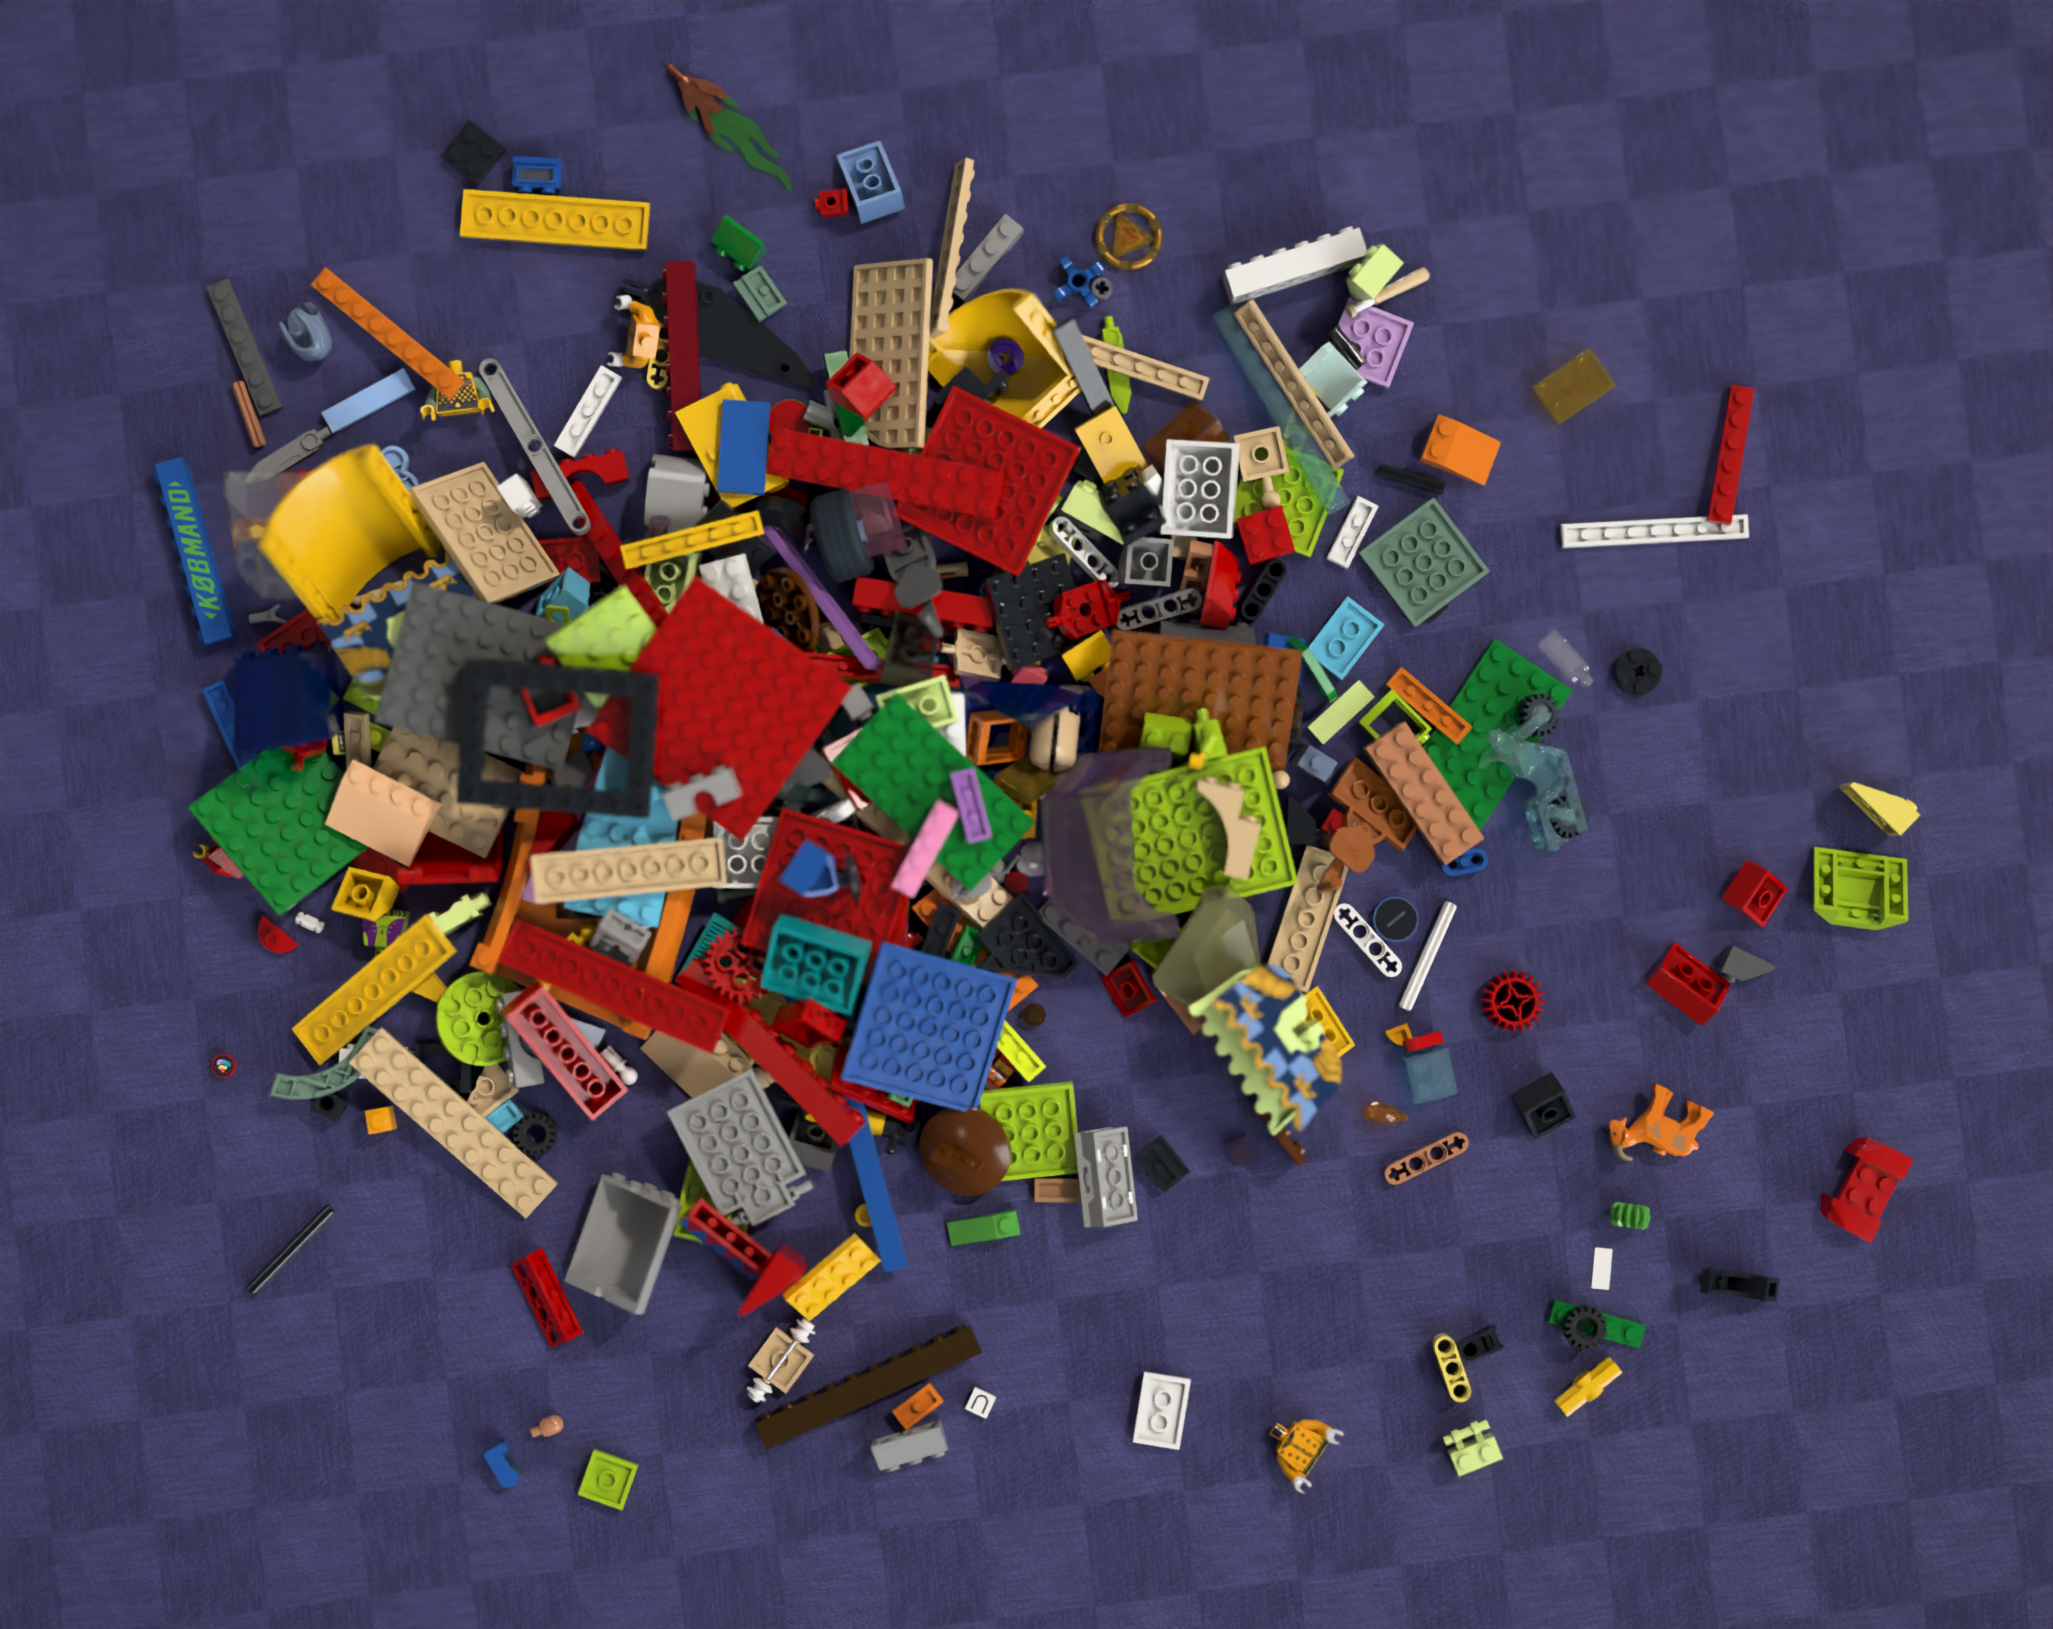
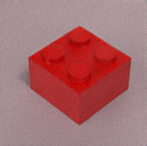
(1265, 535)

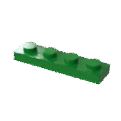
(1617, 1328)

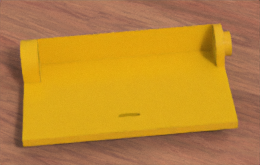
(703, 428)

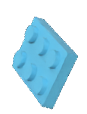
(1345, 638)

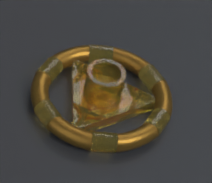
(1129, 236)

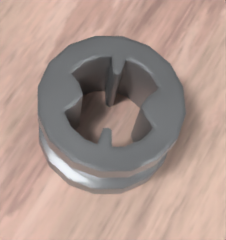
(1107, 285)

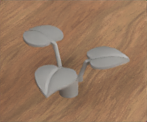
(1029, 864)

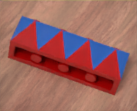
(726, 1239)

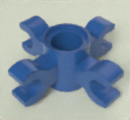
(1072, 273)

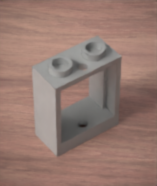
(612, 934)

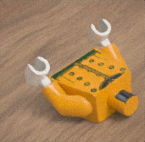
(641, 336)
(1301, 1447)

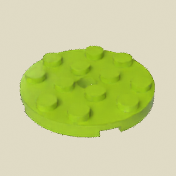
(458, 1015)

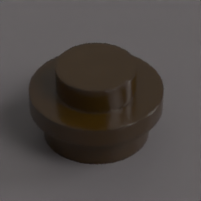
(1033, 1015)

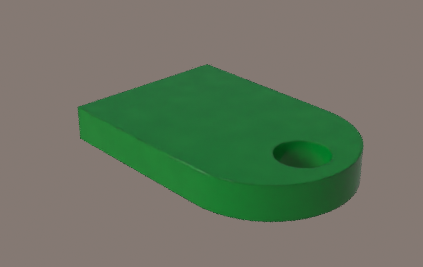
(1314, 670)

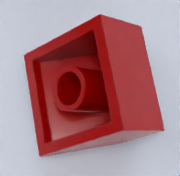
(1754, 893)

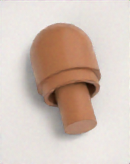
(548, 1426)

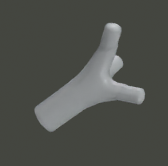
(268, 615)

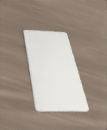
(1602, 1268)

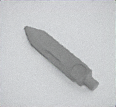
(293, 452)

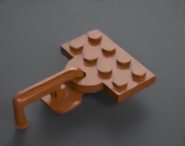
(1369, 818)

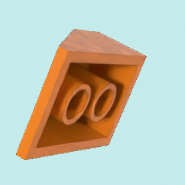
(1459, 450)

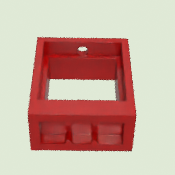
(538, 720)
(806, 1023)

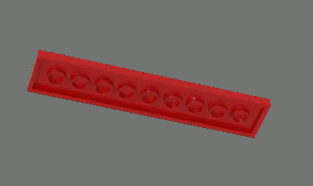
(908, 475)
(614, 986)

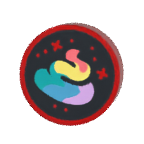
(224, 1066)

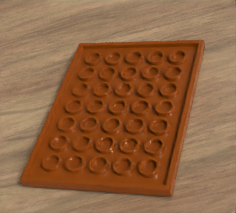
(1239, 684)

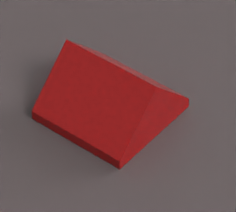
(1128, 989)

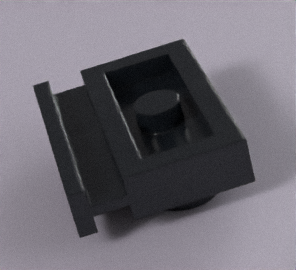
(1162, 1163)

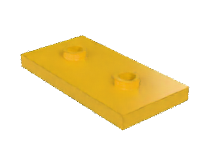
(1110, 444)

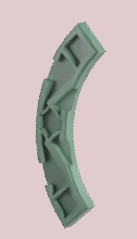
(324, 1082)

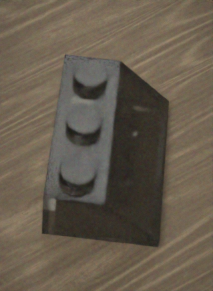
(908, 651)

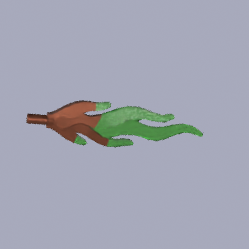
(718, 120)

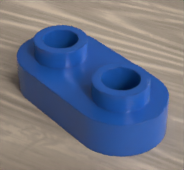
(1464, 863)

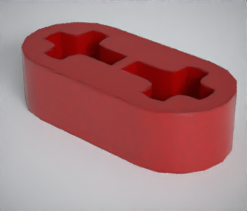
(1423, 1041)

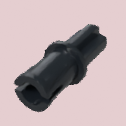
(1346, 347)

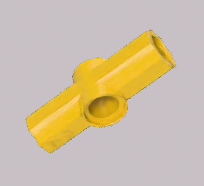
(1588, 1386)

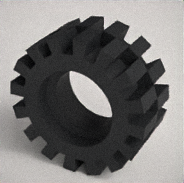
(521, 1133)
(1597, 1334)

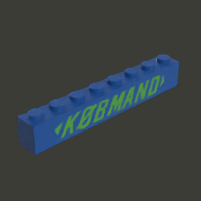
(195, 551)

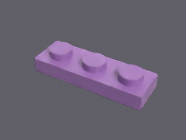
(971, 805)

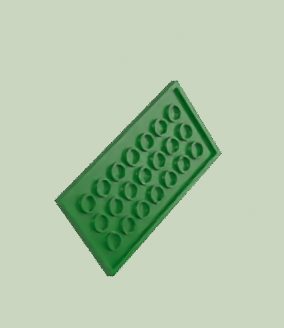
(1488, 703)
(908, 767)

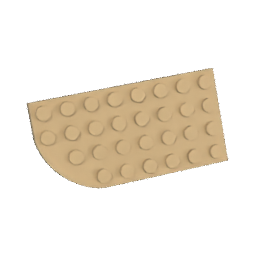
(893, 330)

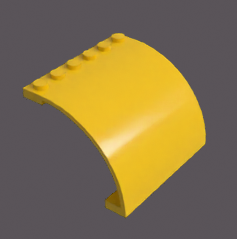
(344, 529)

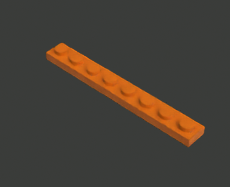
(388, 333)

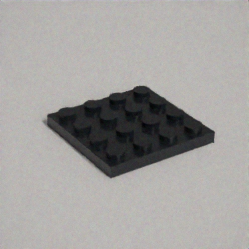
(1022, 605)

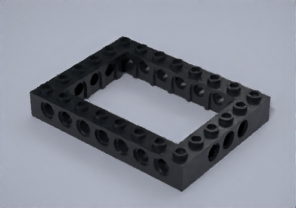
(486, 672)

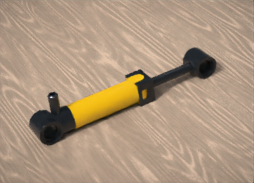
(880, 1123)

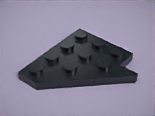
(1023, 943)

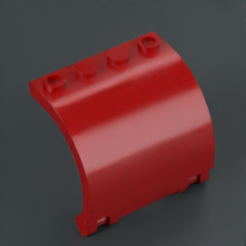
(446, 862)

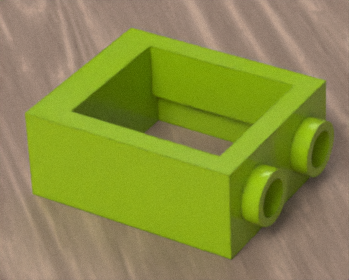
(1422, 736)

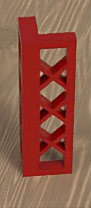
(549, 1296)

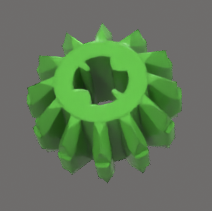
(1629, 1215)

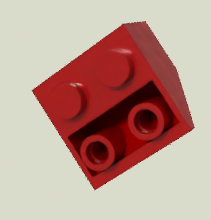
(860, 386)

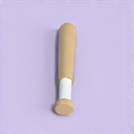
(1391, 290)

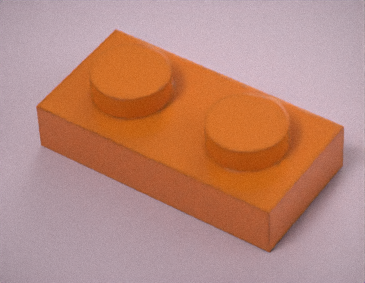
(917, 1406)

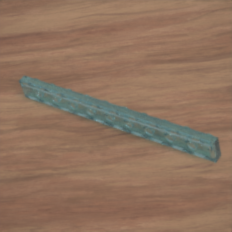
(1282, 413)

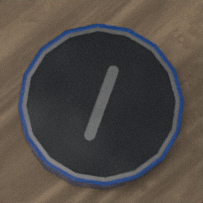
(1395, 919)

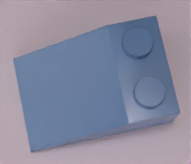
(871, 182)

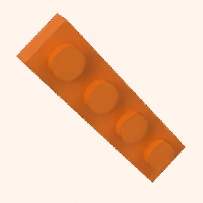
(1429, 706)

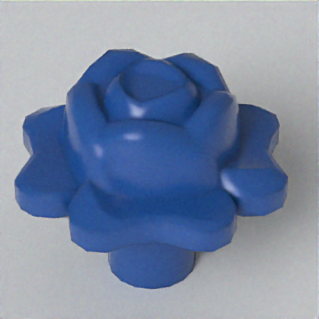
(591, 743)

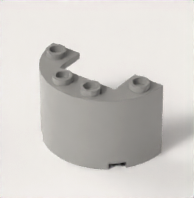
(676, 491)

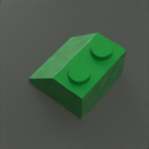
(738, 245)

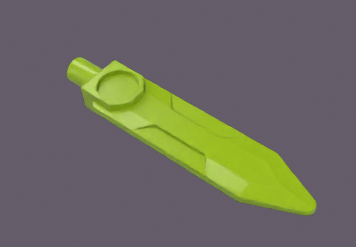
(1118, 383)

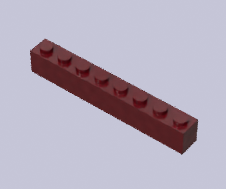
(681, 344)

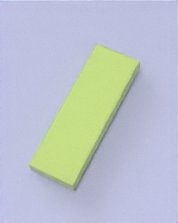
(1340, 712)

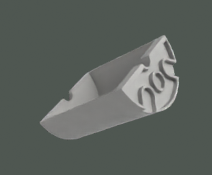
(624, 1241)

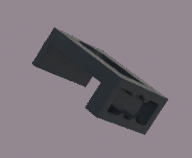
(466, 1083)

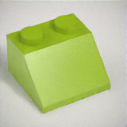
(1167, 733)

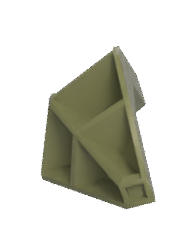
(1210, 947)

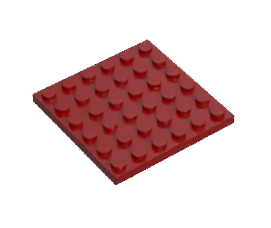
(993, 439)
(868, 918)

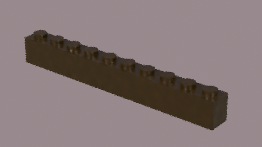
(868, 1386)

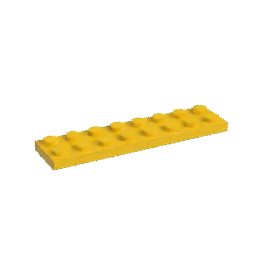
(555, 220)
(374, 989)

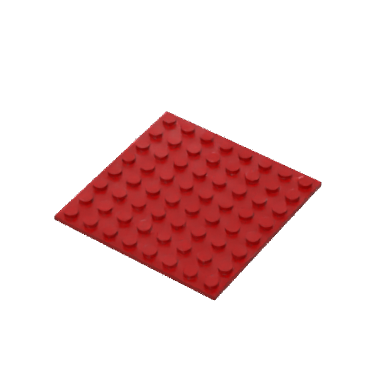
(726, 699)

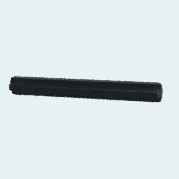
(291, 1249)

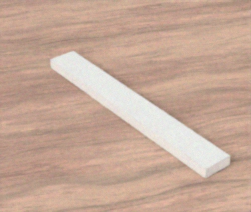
(1651, 531)

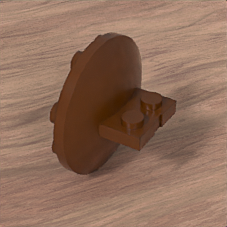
(790, 608)
(965, 1151)

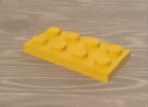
(831, 1277)

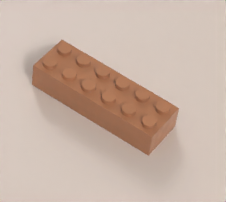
(1423, 793)

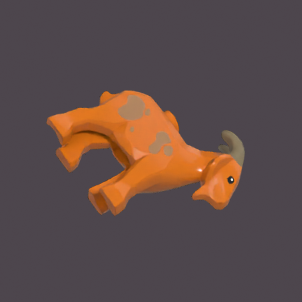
(1659, 1130)

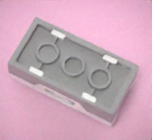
(1105, 1177)

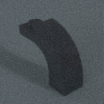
(785, 515)
(1739, 1284)

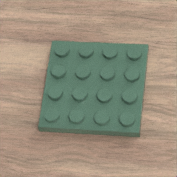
(1424, 562)

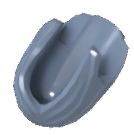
(307, 333)

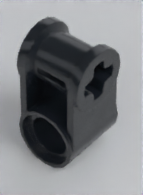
(1481, 1343)

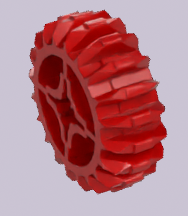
(1510, 990)

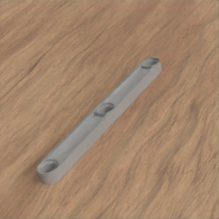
(541, 459)

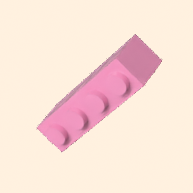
(925, 848)

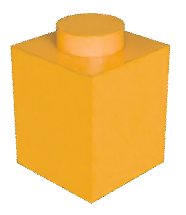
(380, 1119)

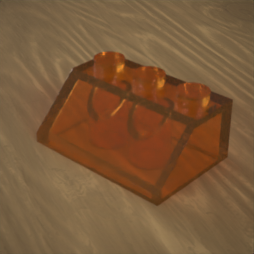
(1191, 424)

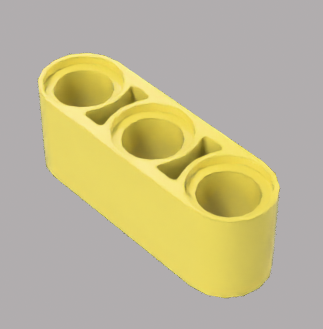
(1459, 1375)

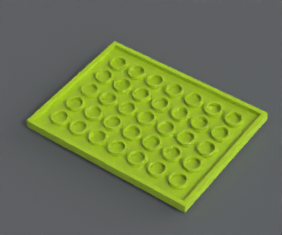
(1183, 836)

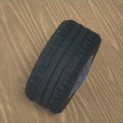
(841, 536)

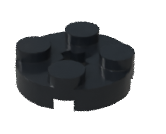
(1624, 673)

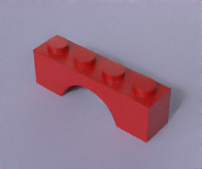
(610, 467)

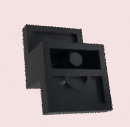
(970, 383)
(1132, 505)

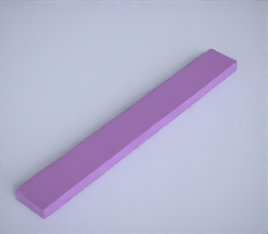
(823, 598)

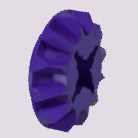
(996, 360)

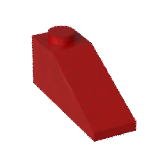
(552, 834)

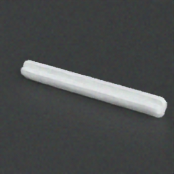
(1427, 956)

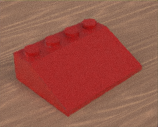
(783, 1270)

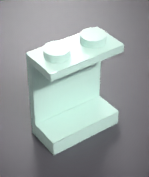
(1332, 379)

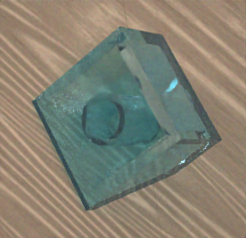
(1430, 1075)

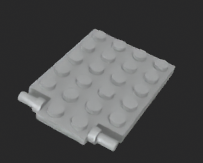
(740, 1149)

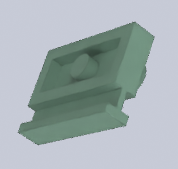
(759, 294)

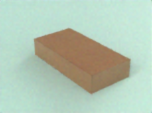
(1057, 1190)

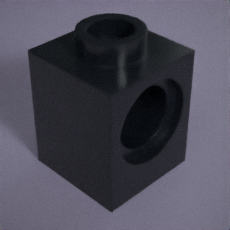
(337, 1110)

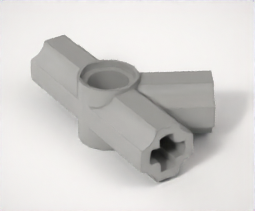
(823, 416)

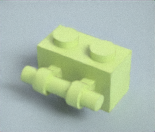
(1474, 1453)

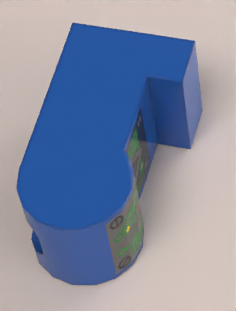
(501, 1465)

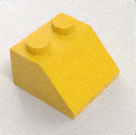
(1088, 657)
(365, 894)

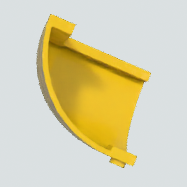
(1045, 378)

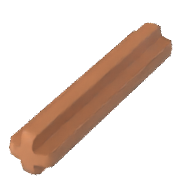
(248, 414)

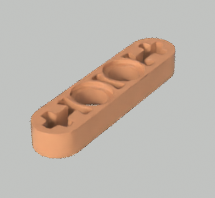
(1427, 1161)

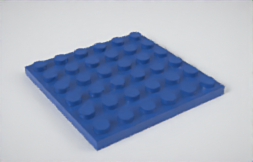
(928, 1027)

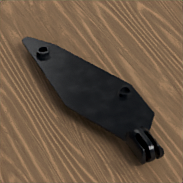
(731, 333)

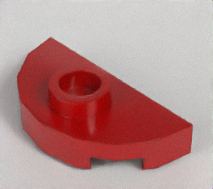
(274, 937)

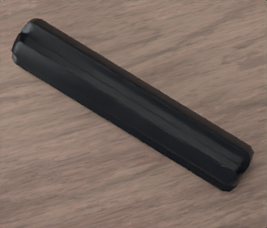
(1411, 479)

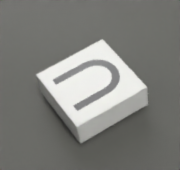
(980, 1402)

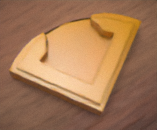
(1399, 1034)

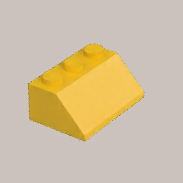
(1319, 1009)

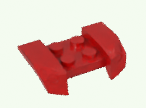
(1866, 1187)

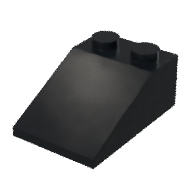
(757, 548)

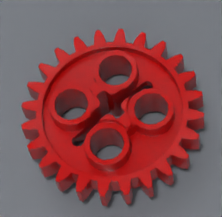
(725, 977)

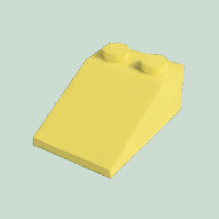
(1887, 811)

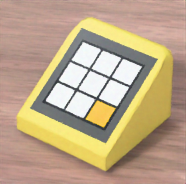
(338, 743)

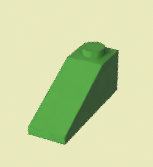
(984, 1227)

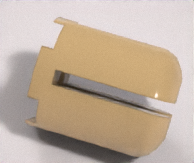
(1066, 726)

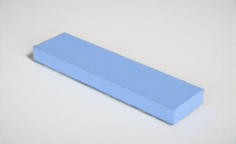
(368, 401)

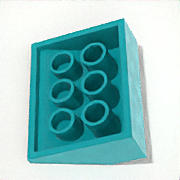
(815, 963)

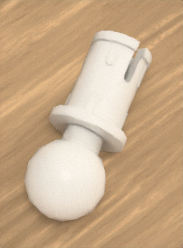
(627, 1075)

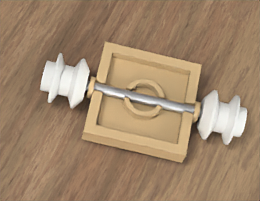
(781, 1360)

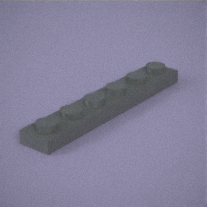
(244, 347)

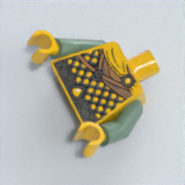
(470, 398)

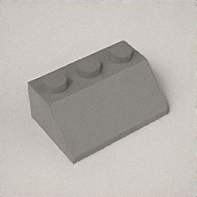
(910, 1446)

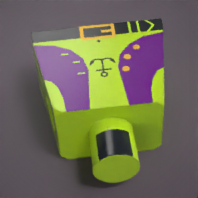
(385, 929)

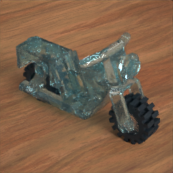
(1545, 767)

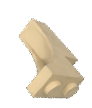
(1240, 831)

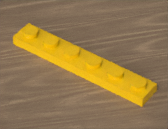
(692, 539)

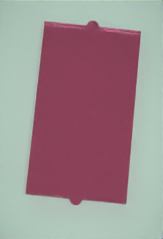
(879, 518)

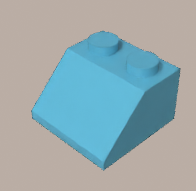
(567, 591)

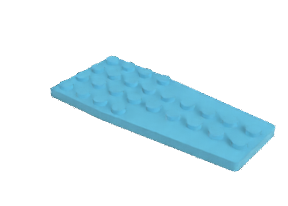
(618, 831)

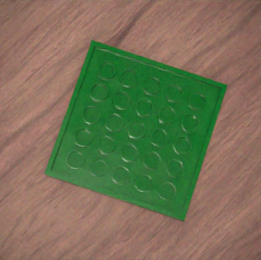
(275, 825)

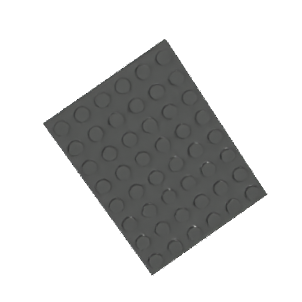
(428, 675)

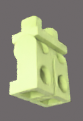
(461, 912)

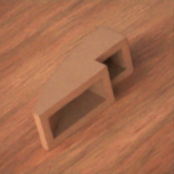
(1196, 569)

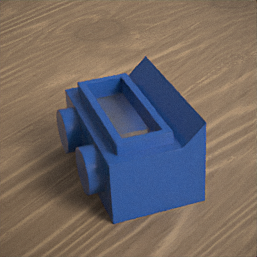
(537, 174)

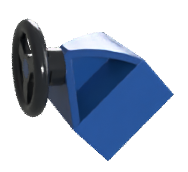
(816, 872)

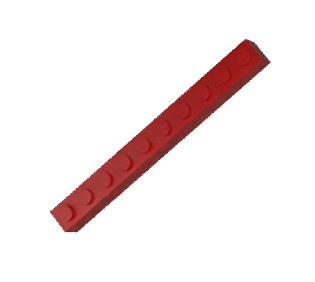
(779, 1058)

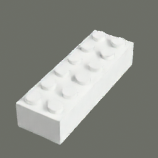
(1294, 266)

